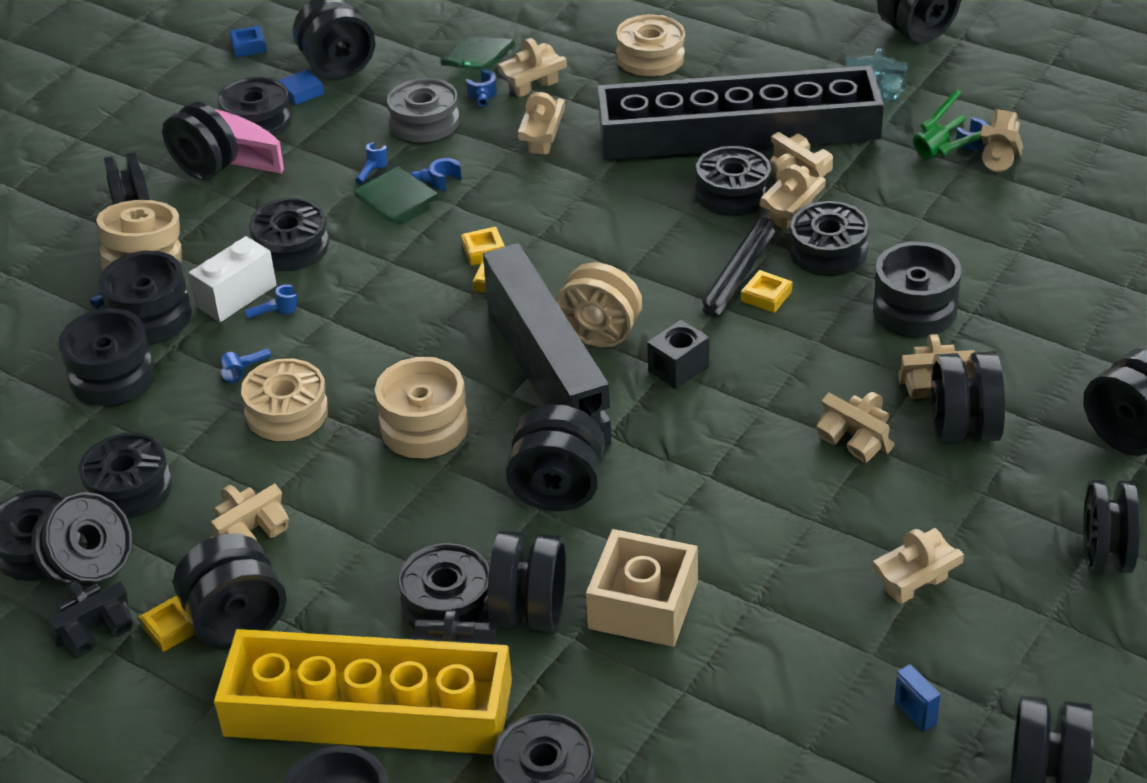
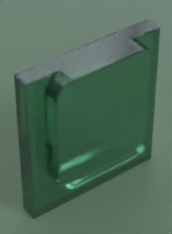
(478, 52)
(397, 196)

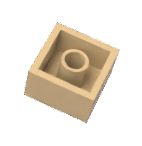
(642, 587)

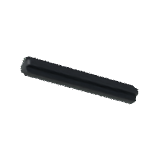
(738, 266)

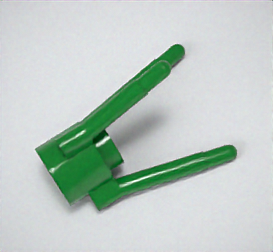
(935, 137)

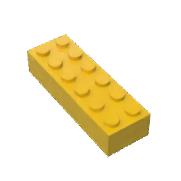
(364, 691)

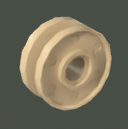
(650, 45)
(600, 304)
(284, 399)

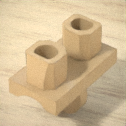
(531, 64)
(541, 122)
(1001, 141)
(797, 151)
(791, 194)
(917, 367)
(859, 418)
(245, 511)
(917, 562)

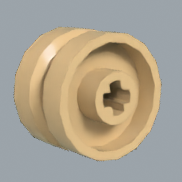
(138, 227)
(421, 407)

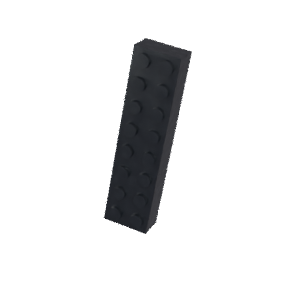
(739, 111)

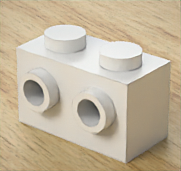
(232, 278)

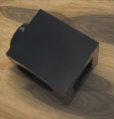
(678, 354)

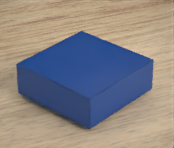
(247, 41)
(302, 86)
(917, 698)

